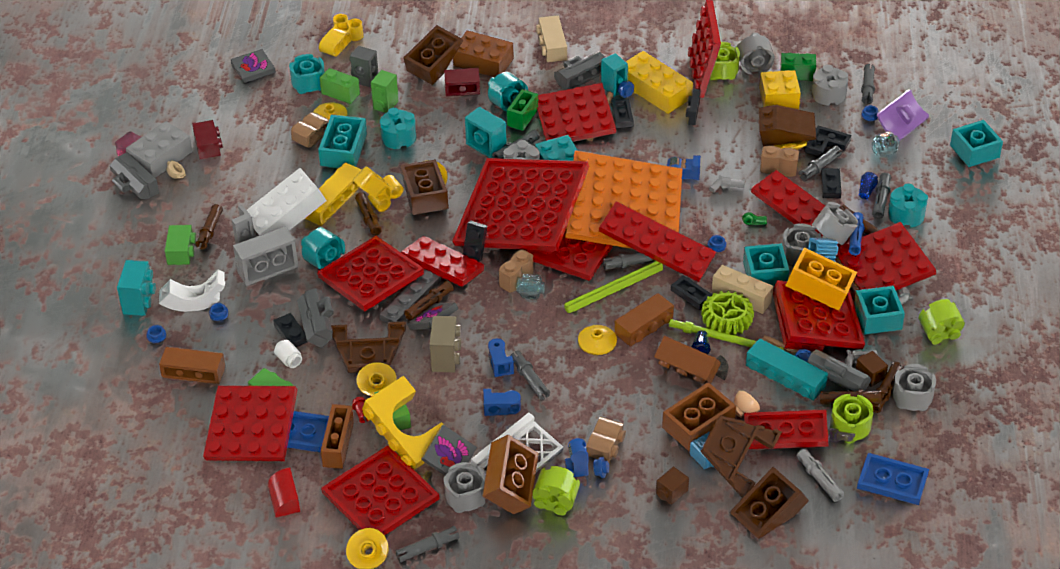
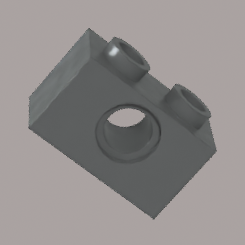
(364, 65)

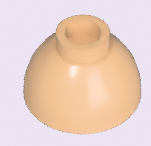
(745, 403)

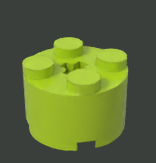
(726, 63)
(941, 321)
(852, 416)
(556, 490)

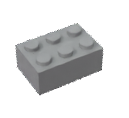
(160, 146)
(265, 256)

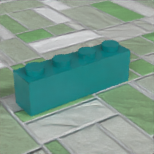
(786, 369)

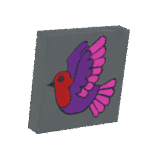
(253, 65)
(424, 320)
(447, 450)

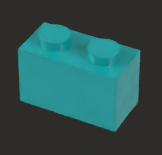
(613, 72)

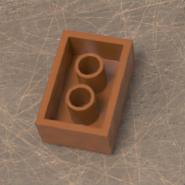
(484, 52)
(696, 414)
(510, 474)

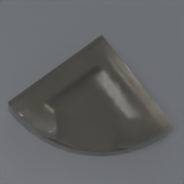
(723, 369)

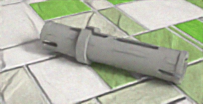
(814, 468)

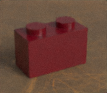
(462, 82)
(207, 139)

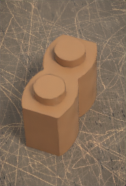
(309, 130)
(778, 159)
(510, 271)
(605, 439)

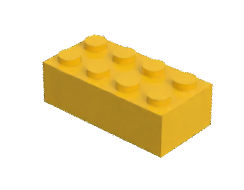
(658, 82)

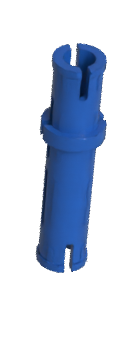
(856, 236)

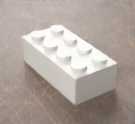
(286, 204)

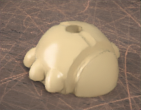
(175, 170)

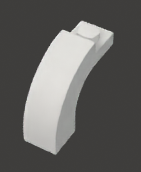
(192, 298)

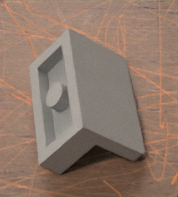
(243, 226)

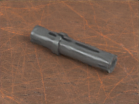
(868, 84)
(530, 137)
(815, 166)
(882, 190)
(625, 260)
(525, 369)
(426, 544)

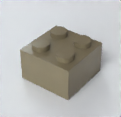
(445, 344)

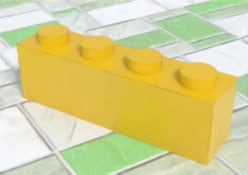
(336, 192)

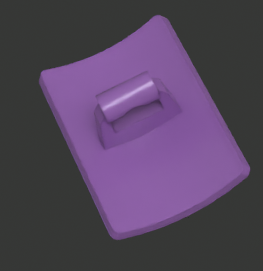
(902, 115)

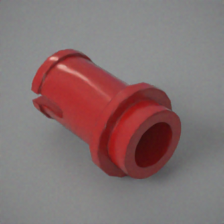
(357, 405)

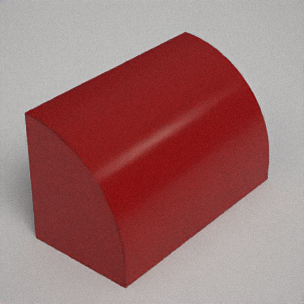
(283, 493)

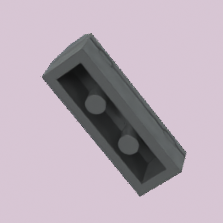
(579, 71)
(134, 175)
(315, 317)
(839, 372)

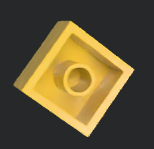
(780, 89)

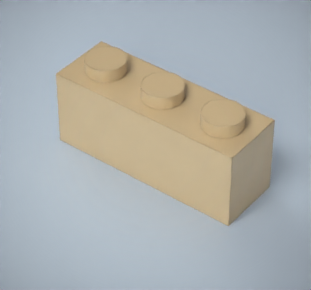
(552, 39)
(757, 291)

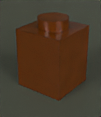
(872, 366)
(672, 485)

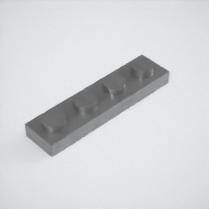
(409, 296)

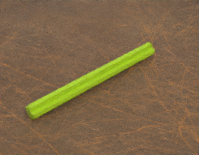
(613, 287)

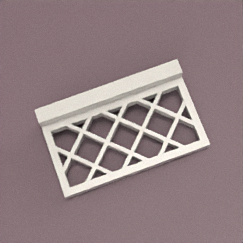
(519, 431)

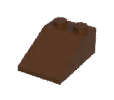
(432, 54)
(785, 125)
(424, 187)
(769, 504)

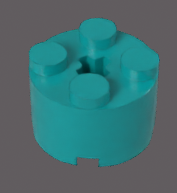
(306, 73)
(504, 89)
(398, 128)
(907, 205)
(322, 247)

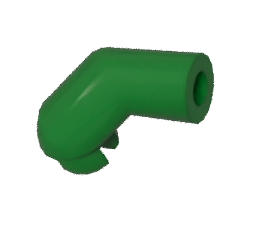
(752, 219)

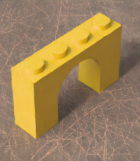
(380, 411)

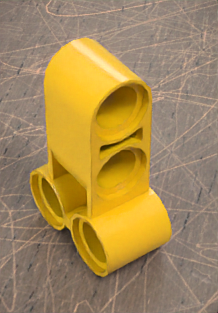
(341, 35)
(379, 189)

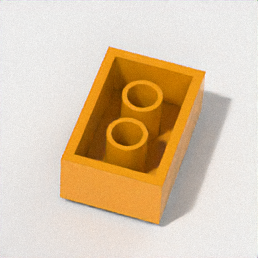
(821, 279)

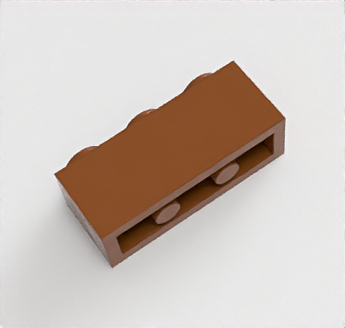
(644, 319)
(687, 360)
(192, 365)
(337, 436)

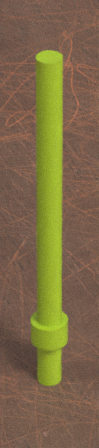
(689, 327)

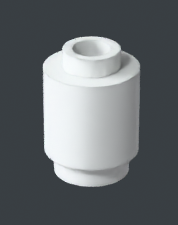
(288, 353)

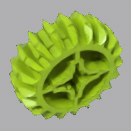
(727, 313)

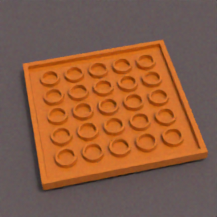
(636, 184)

